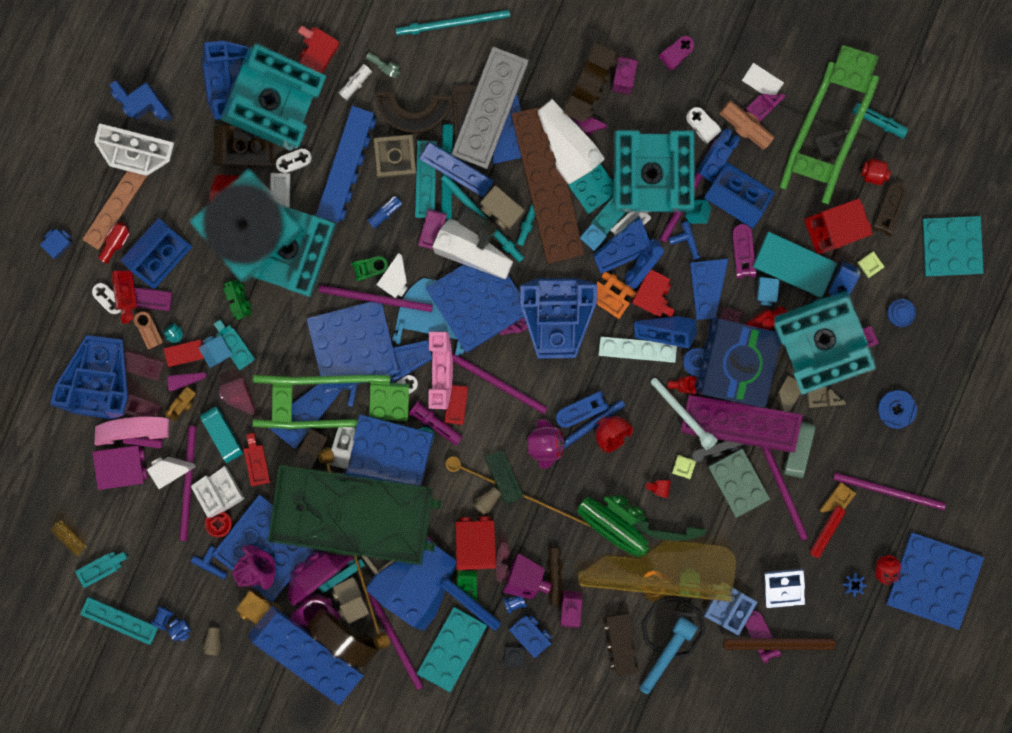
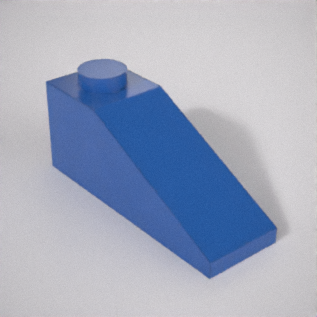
(671, 331)

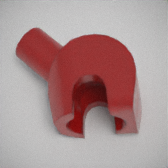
(684, 384)
(660, 487)

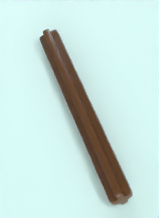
(778, 644)

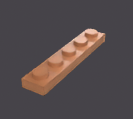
(114, 208)

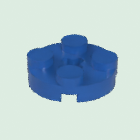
(907, 405)

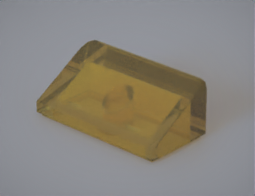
(68, 538)

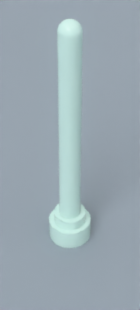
(707, 440)

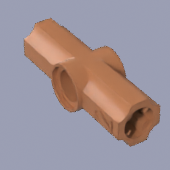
(747, 125)

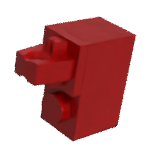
(320, 49)
(650, 294)

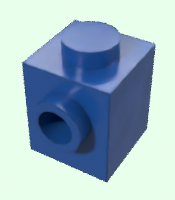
(56, 242)

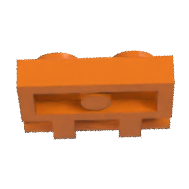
(609, 300)

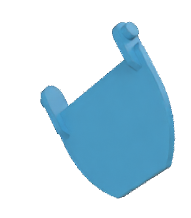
(421, 320)

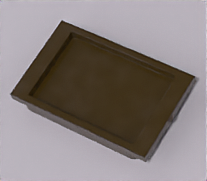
(462, 100)

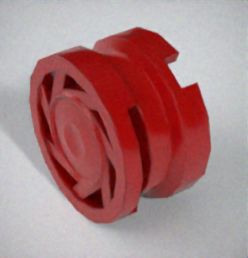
(219, 524)

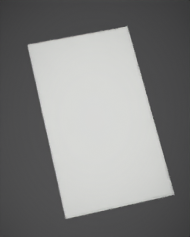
(762, 80)

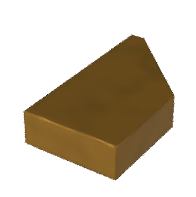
(839, 497)

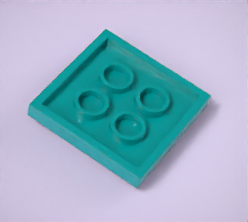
(952, 246)

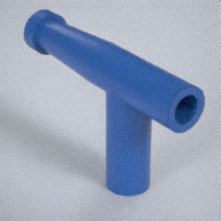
(687, 235)
(205, 563)

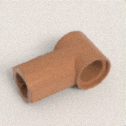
(149, 332)

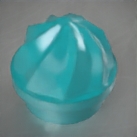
(173, 333)

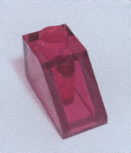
(237, 395)

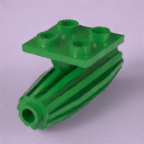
(616, 522)

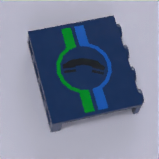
(738, 362)

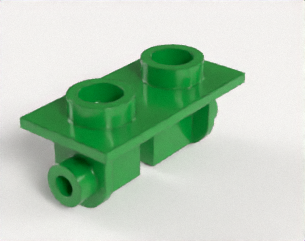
(236, 291)

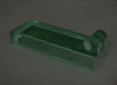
(503, 477)

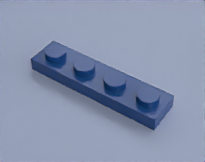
(456, 169)

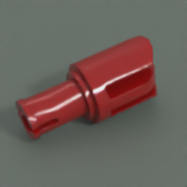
(114, 240)

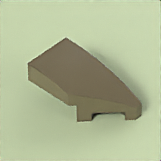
(788, 394)
(823, 397)

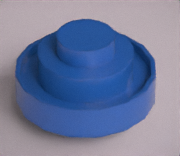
(901, 313)
(692, 361)

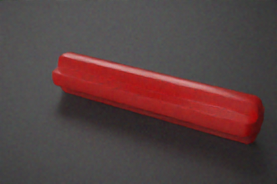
(827, 531)

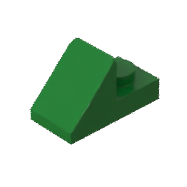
(468, 583)

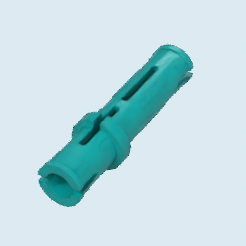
(883, 122)

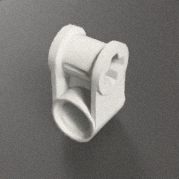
(705, 127)

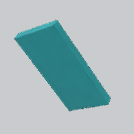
(794, 265)

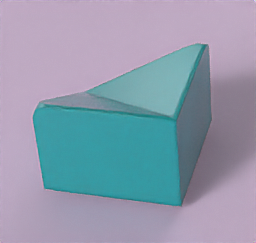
(701, 212)

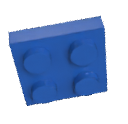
(140, 101)

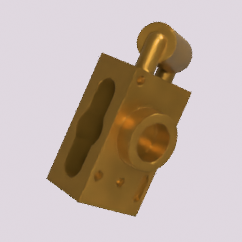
(181, 404)

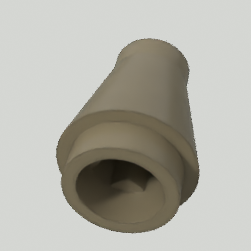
(486, 501)
(212, 642)

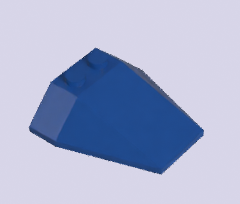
(220, 66)
(558, 314)
(94, 380)
(412, 589)

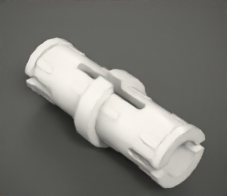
(355, 82)

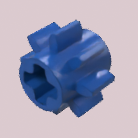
(860, 585)
(179, 630)

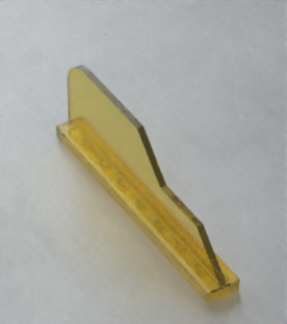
(668, 570)

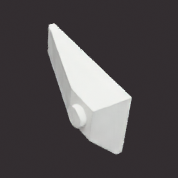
(571, 147)
(460, 245)

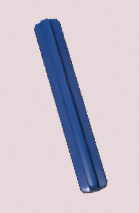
(470, 604)

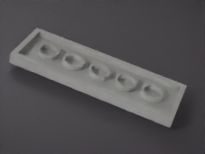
(490, 107)

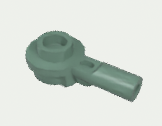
(390, 69)

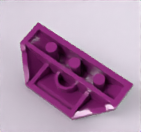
(313, 573)

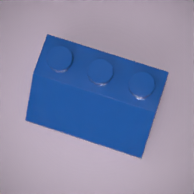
(739, 195)
(156, 253)

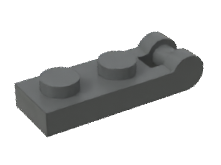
(716, 450)

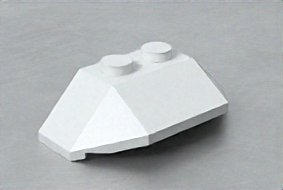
(132, 150)

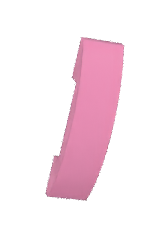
(441, 370)
(131, 428)

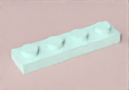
(637, 349)

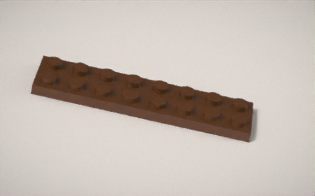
(547, 189)

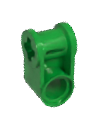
(368, 268)

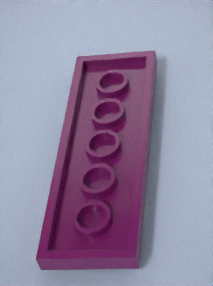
(744, 423)

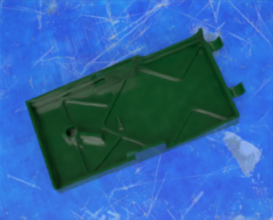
(352, 515)

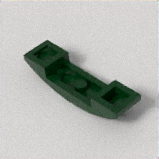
(690, 532)

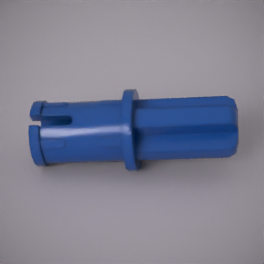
(384, 212)

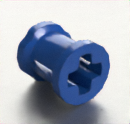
(514, 603)
(162, 618)

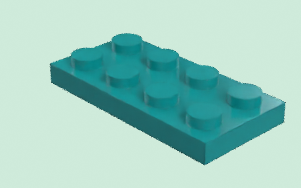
(452, 649)

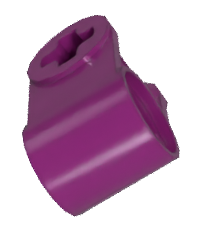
(674, 54)

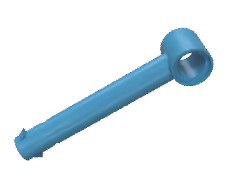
(683, 630)

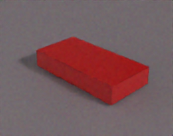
(183, 353)
(457, 405)

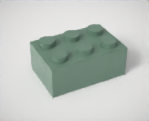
(738, 482)

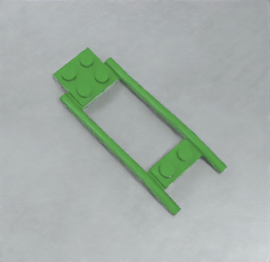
(852, 71)
(387, 400)

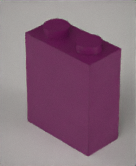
(120, 467)

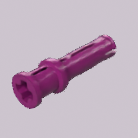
(427, 418)

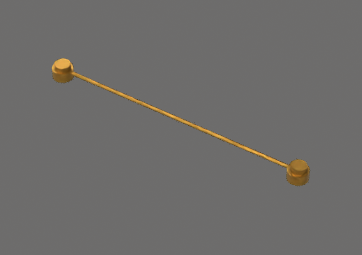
(454, 464)
(381, 640)

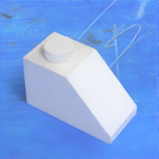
(394, 278)
(343, 446)
(168, 470)

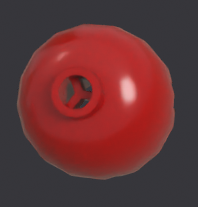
(611, 433)

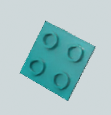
(593, 188)

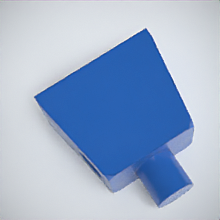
(846, 276)

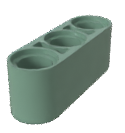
(796, 462)

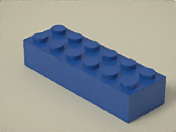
(304, 655)

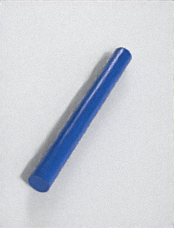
(593, 423)

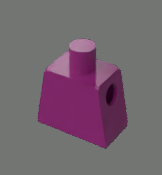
(624, 75)
(526, 579)
(571, 609)

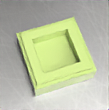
(870, 264)
(684, 466)

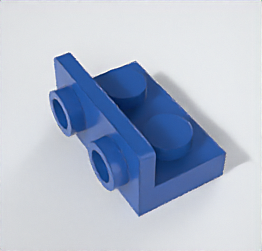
(530, 635)

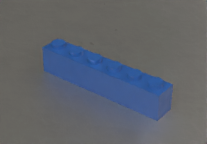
(345, 165)

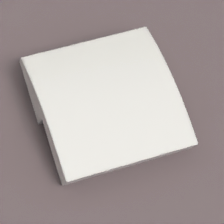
(217, 492)

